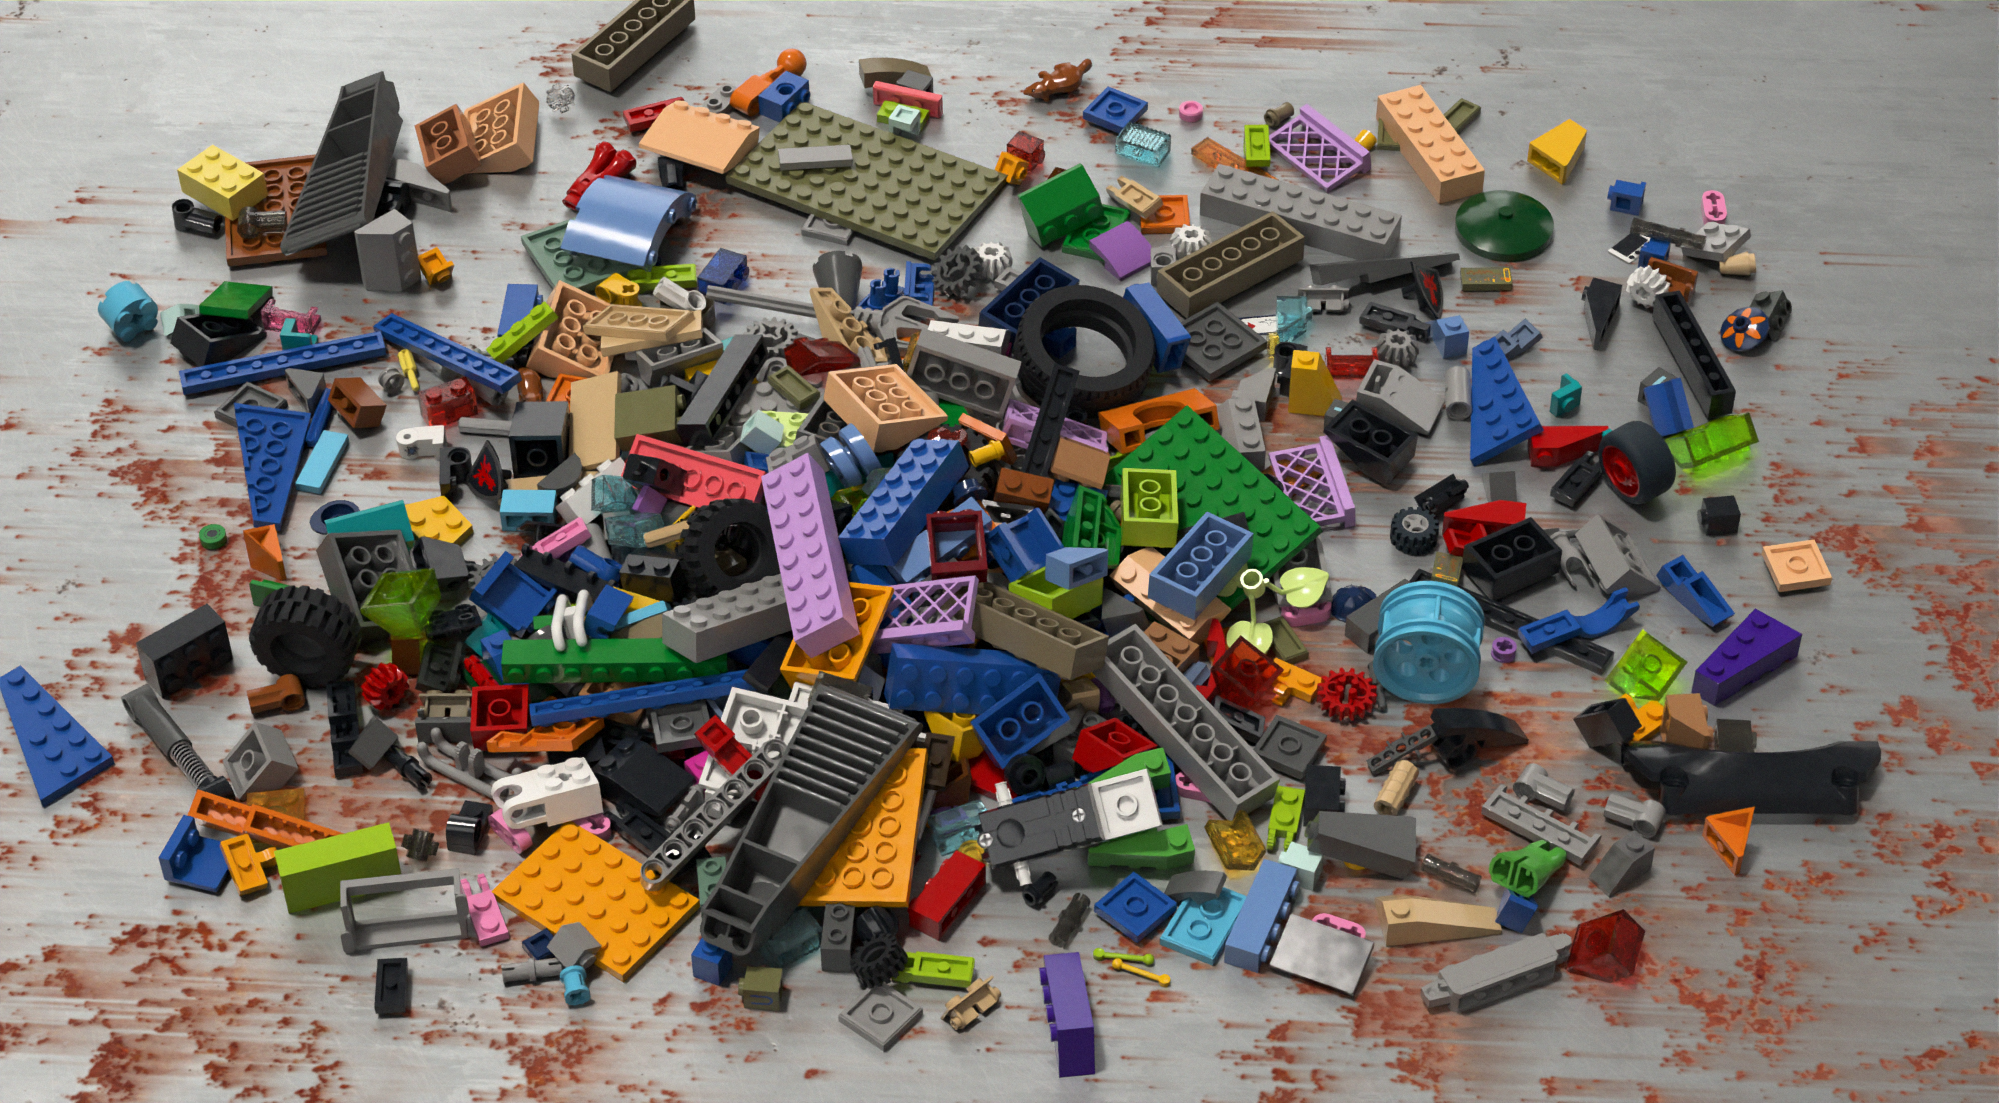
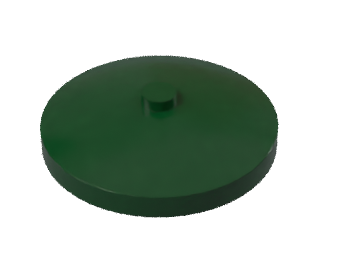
(1504, 226)

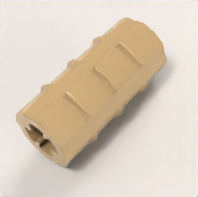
(1396, 788)

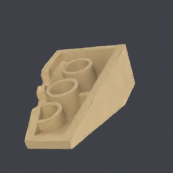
(840, 325)
(1424, 919)

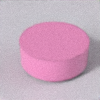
(1190, 111)

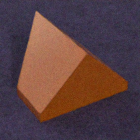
(265, 551)
(1729, 835)

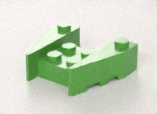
(1147, 848)

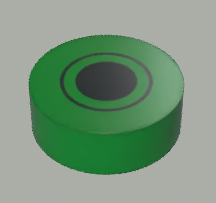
(212, 536)

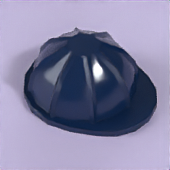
(328, 511)
(1349, 600)

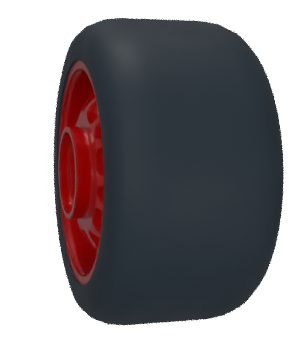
(1637, 462)

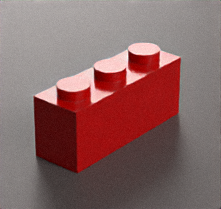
(946, 895)

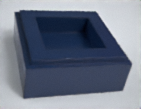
(537, 945)

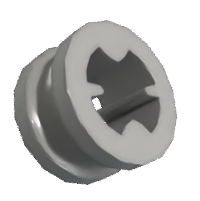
(396, 382)

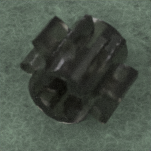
(420, 844)

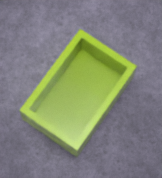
(1056, 598)

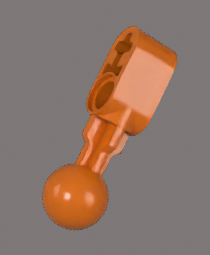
(746, 95)

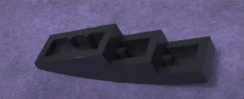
(766, 668)
(1479, 725)
(343, 727)

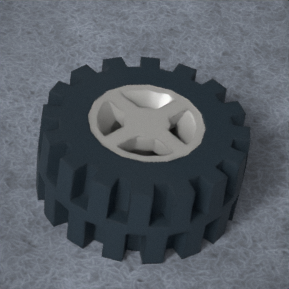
(1414, 530)

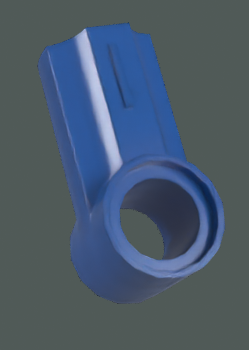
(589, 561)

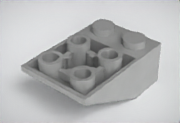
(1399, 397)

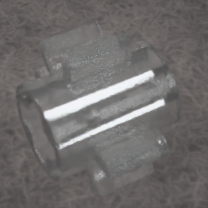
(560, 98)

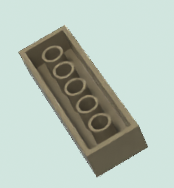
(630, 40)
(1230, 264)
(1033, 632)

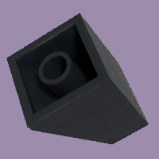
(539, 437)

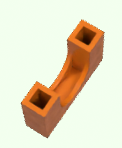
(1127, 423)

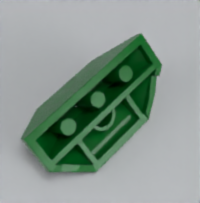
(1092, 525)

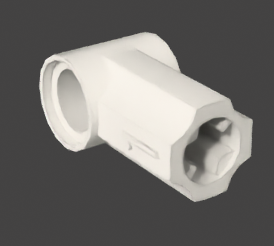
(678, 297)

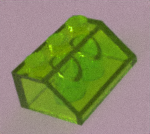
(1713, 441)
(403, 601)

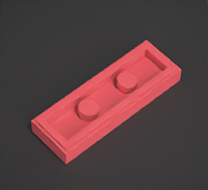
(908, 96)

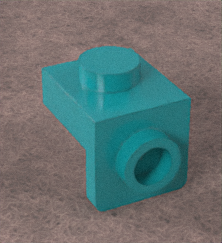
(1566, 397)

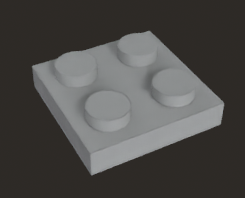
(1720, 242)

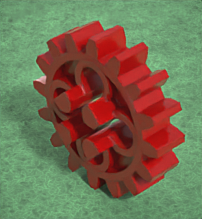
(1360, 698)

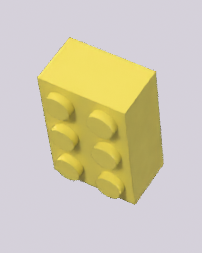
(222, 182)

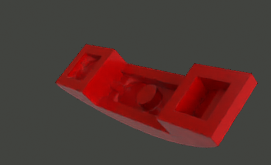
(1215, 649)
(726, 750)

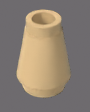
(1739, 264)

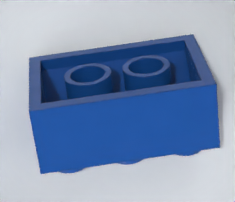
(1019, 721)

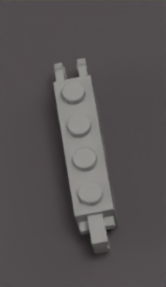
(1497, 972)

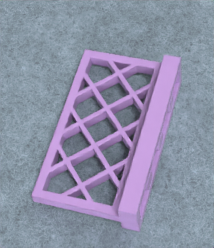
(1331, 139)
(1021, 425)
(1332, 475)
(934, 634)

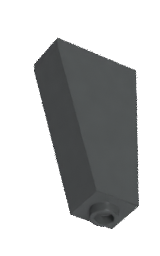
(1365, 840)

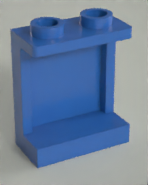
(1023, 544)
(512, 596)

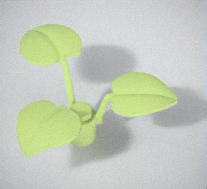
(1300, 585)

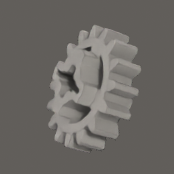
(774, 335)

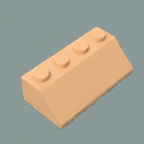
(1133, 579)

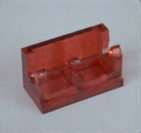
(1349, 365)

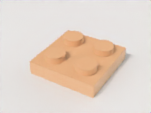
(1796, 565)

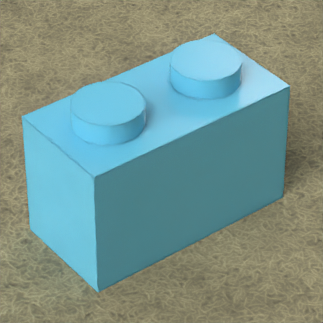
(528, 505)

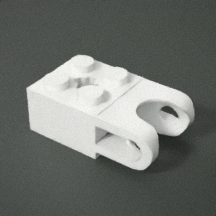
(550, 794)

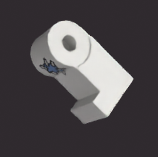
(421, 441)

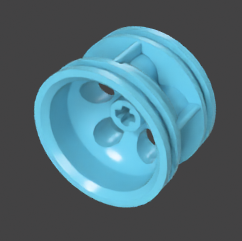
(1445, 640)

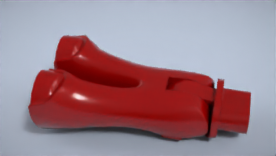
(604, 162)

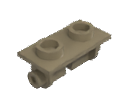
(437, 702)

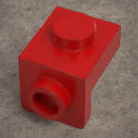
(1457, 539)

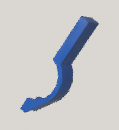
(1565, 626)

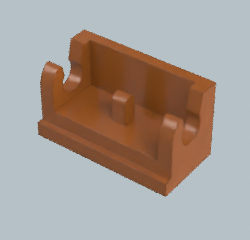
(1678, 277)

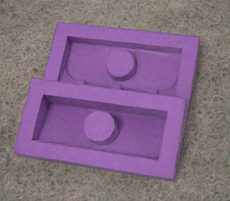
(1122, 250)

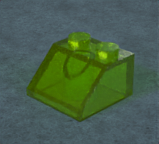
(1646, 669)

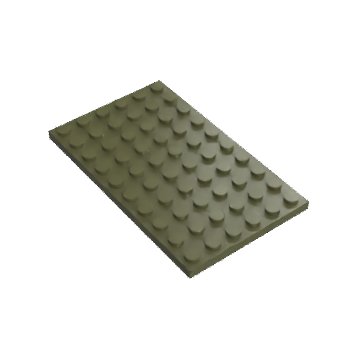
(890, 193)

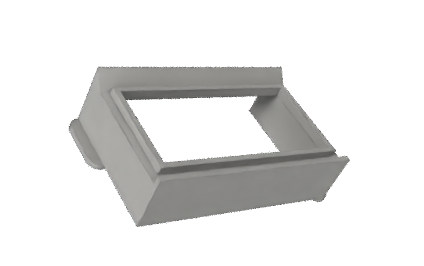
(407, 928)

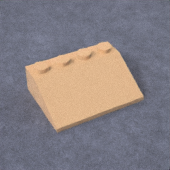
(505, 129)
(700, 137)
(563, 344)
(882, 405)

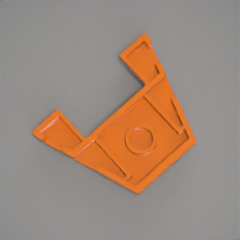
(558, 737)

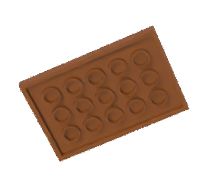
(284, 185)

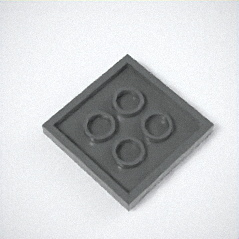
(1219, 341)

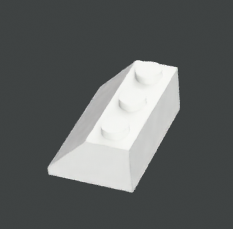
(983, 337)

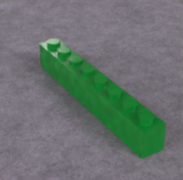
(601, 662)

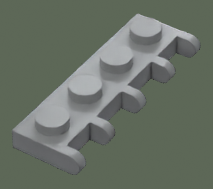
(1538, 825)

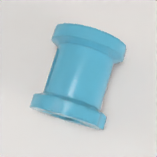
(575, 987)

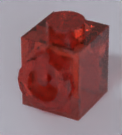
(1027, 148)

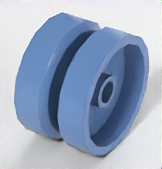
(848, 459)

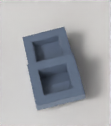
(1518, 339)

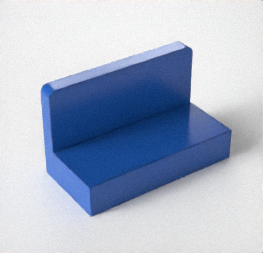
(1668, 407)

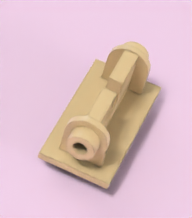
(962, 1010)

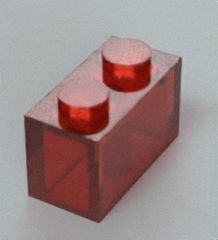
(448, 402)

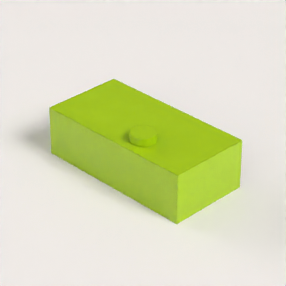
(314, 869)

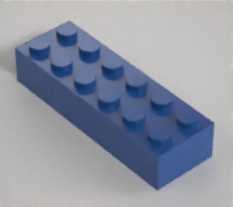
(900, 502)
(955, 678)

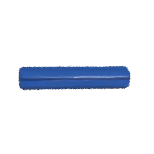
(319, 419)

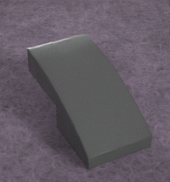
(1198, 885)

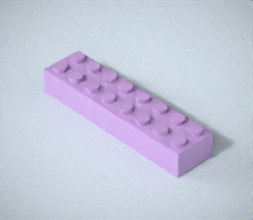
(809, 556)

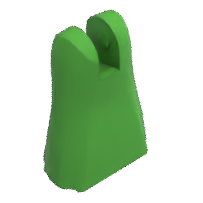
(1527, 868)

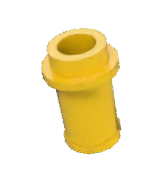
(992, 451)

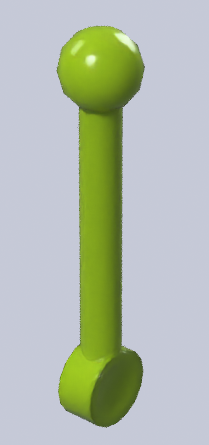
(1099, 954)

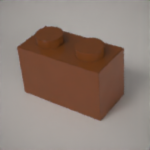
(357, 402)
(1023, 489)

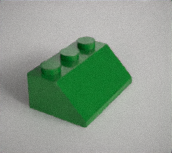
(1060, 205)

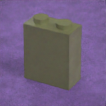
(650, 414)

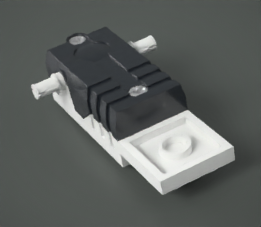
(1065, 820)

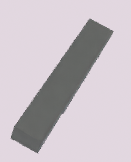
(1375, 269)

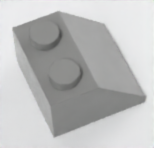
(260, 761)

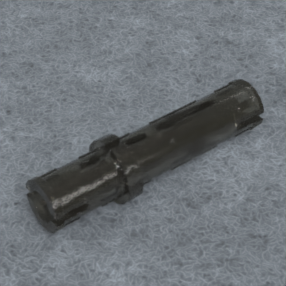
(1664, 233)

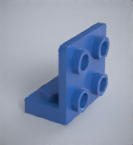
(193, 858)

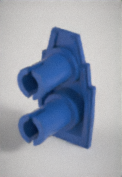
(885, 294)

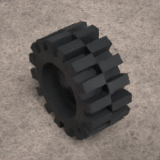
(878, 960)

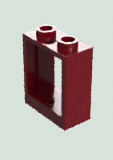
(957, 521)

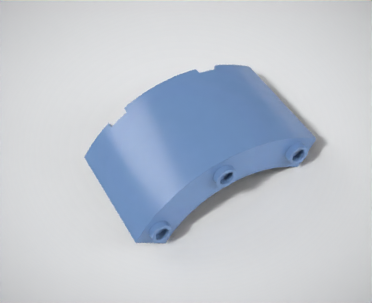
(625, 220)

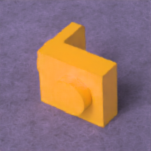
(1013, 167)
(435, 266)

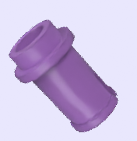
(1106, 702)

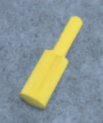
(409, 367)

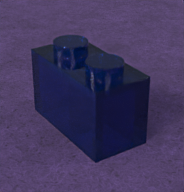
(724, 270)

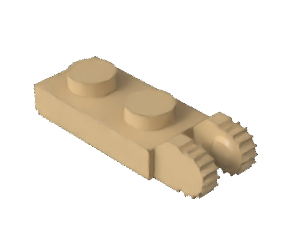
(1135, 197)

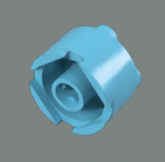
(128, 310)

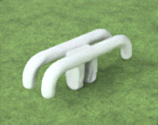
(571, 618)

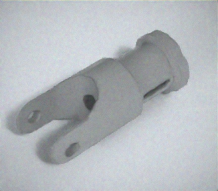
(1571, 557)

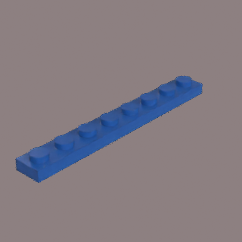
(448, 353)
(275, 363)
(636, 698)

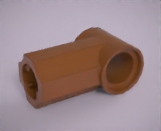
(285, 694)

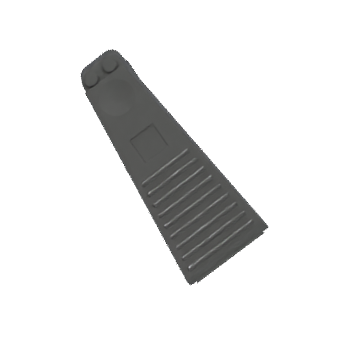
(348, 166)
(806, 812)

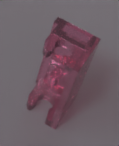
(274, 318)

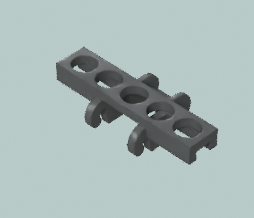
(1408, 741)

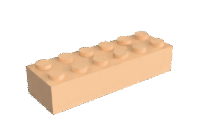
(1430, 144)

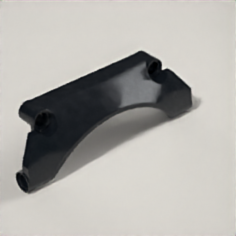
(1772, 782)

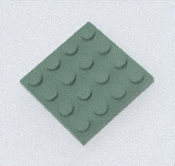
(555, 264)

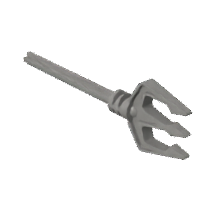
(884, 323)

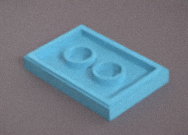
(1204, 927)

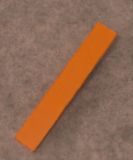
(259, 822)

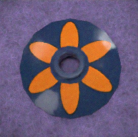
(1750, 334)

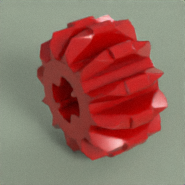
(385, 686)

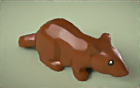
(1063, 79)
(530, 387)

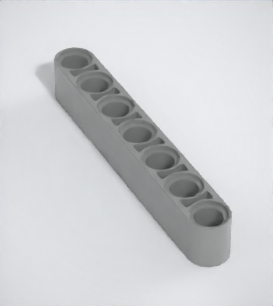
(709, 827)

